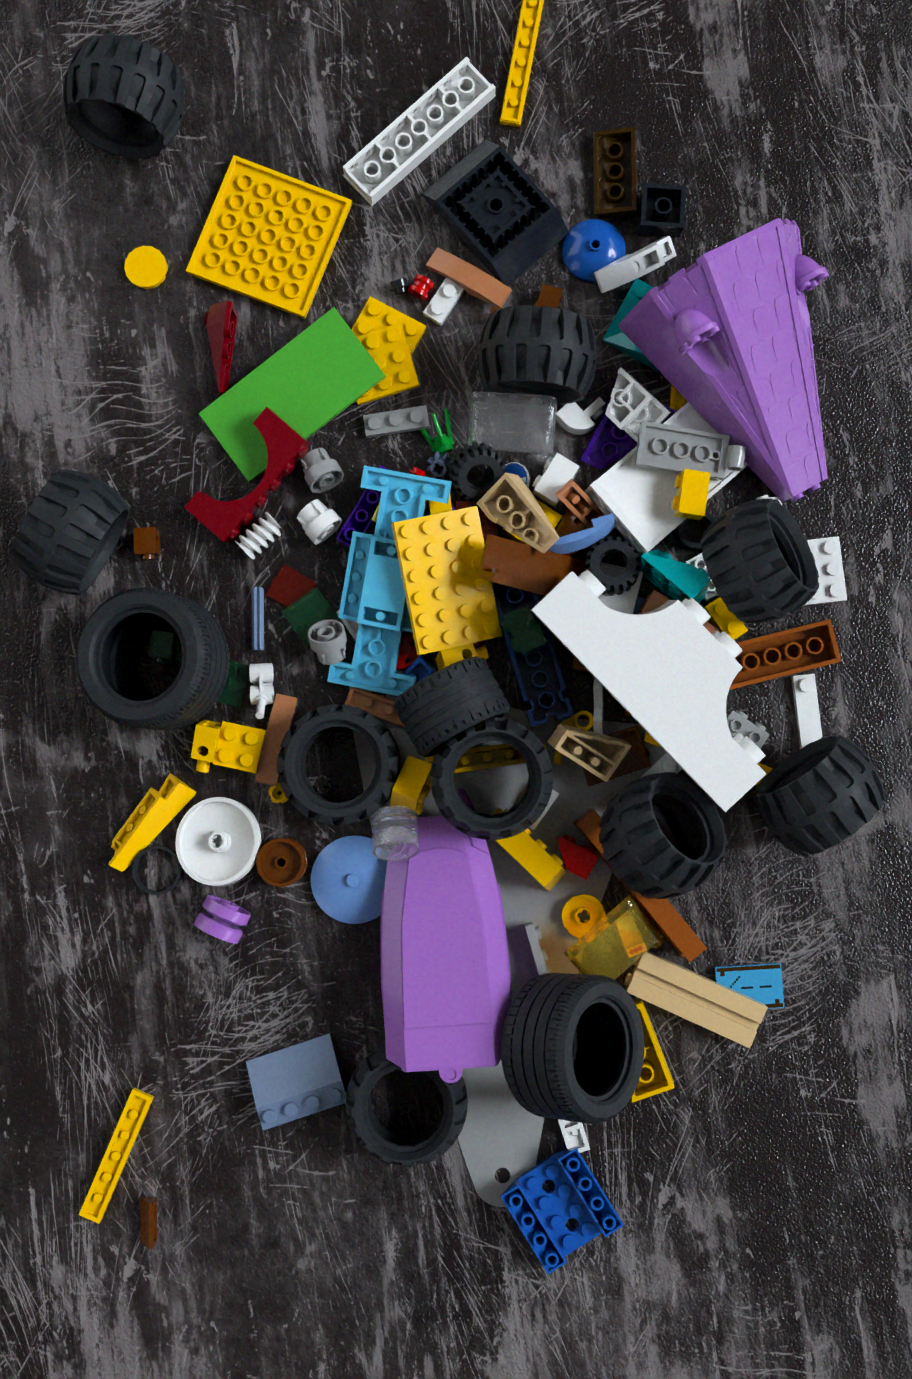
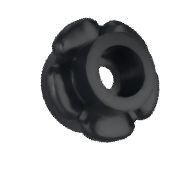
(399, 286)

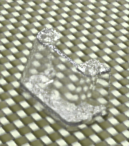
(513, 422)

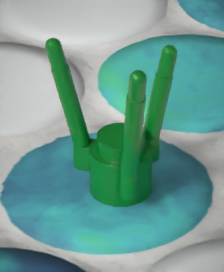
(442, 442)

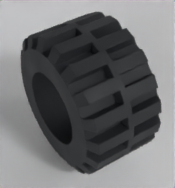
(465, 460)
(621, 550)

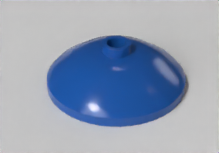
(584, 259)

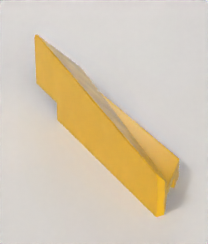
(149, 820)

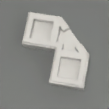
(598, 718)

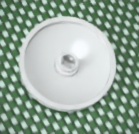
(218, 841)

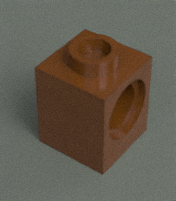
(146, 542)

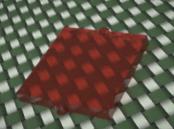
(289, 586)

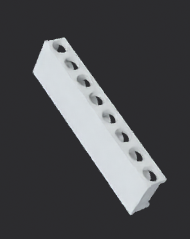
(419, 132)

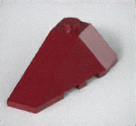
(221, 329)

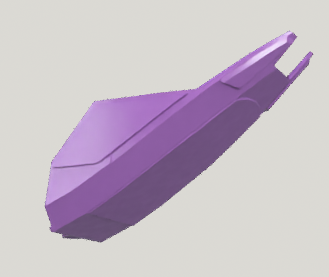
(444, 954)

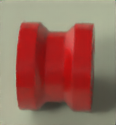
(421, 287)

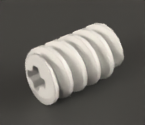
(259, 535)

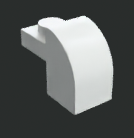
(576, 420)

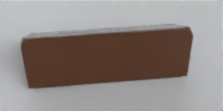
(148, 1221)

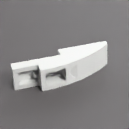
(635, 265)

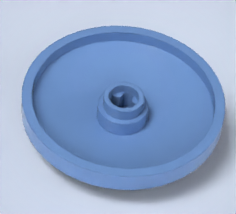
(349, 880)

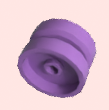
(222, 919)

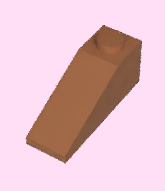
(579, 503)

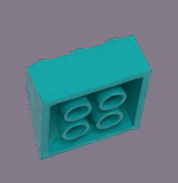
(616, 337)
(673, 577)

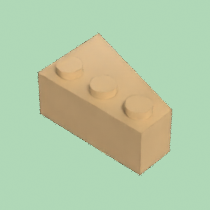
(590, 750)

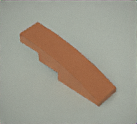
(469, 277)
(278, 725)

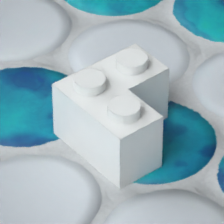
(556, 474)

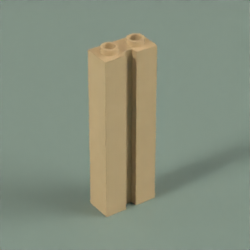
(695, 998)

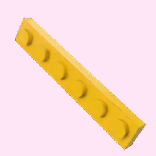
(116, 1155)

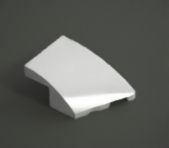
(632, 404)

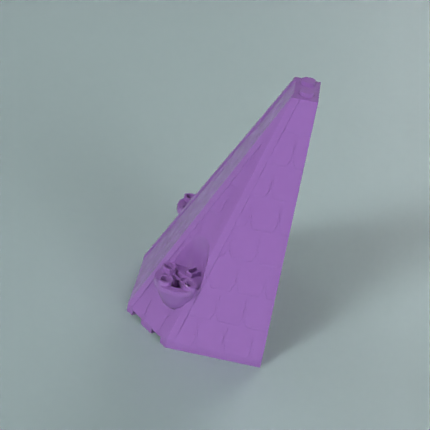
(743, 352)

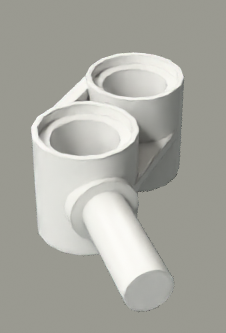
(262, 689)

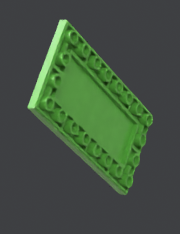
(301, 382)

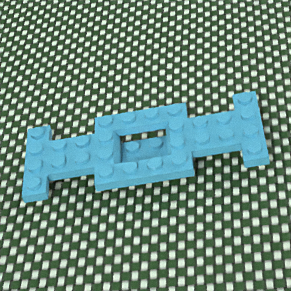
(374, 583)

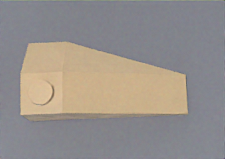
(517, 510)

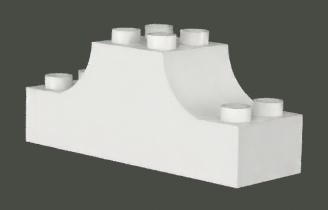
(665, 675)

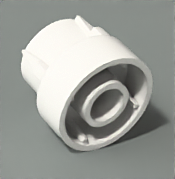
(318, 521)

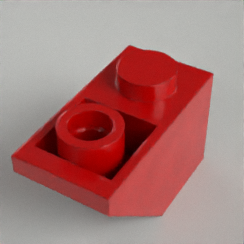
(576, 858)

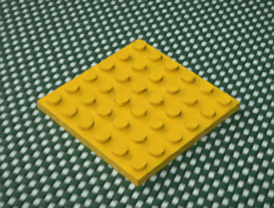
(269, 236)

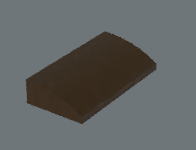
(615, 173)

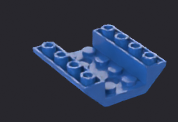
(544, 1213)

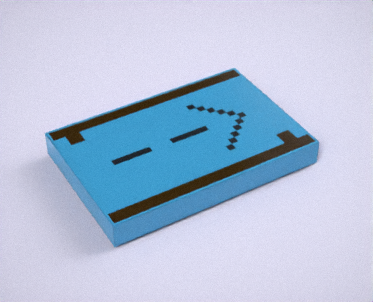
(756, 981)

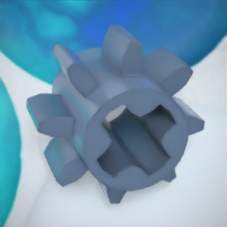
(437, 470)

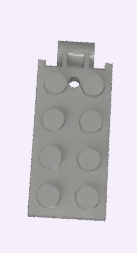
(684, 448)

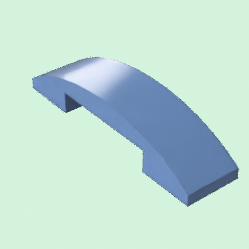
(576, 541)

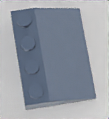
(297, 1081)

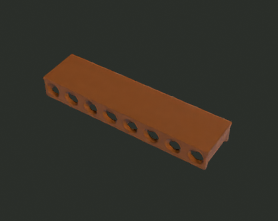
(659, 910)

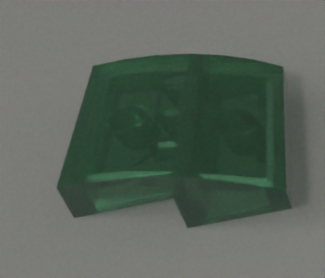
(308, 611)

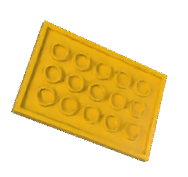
(440, 581)

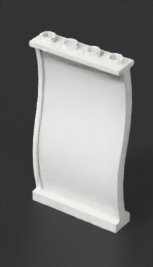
(644, 495)

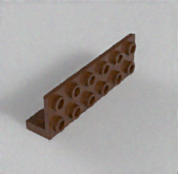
(524, 566)

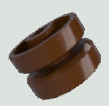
(294, 856)

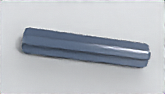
(257, 618)

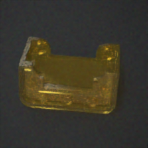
(615, 941)

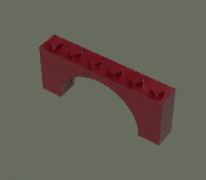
(283, 449)

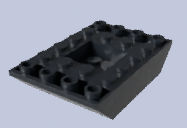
(502, 239)

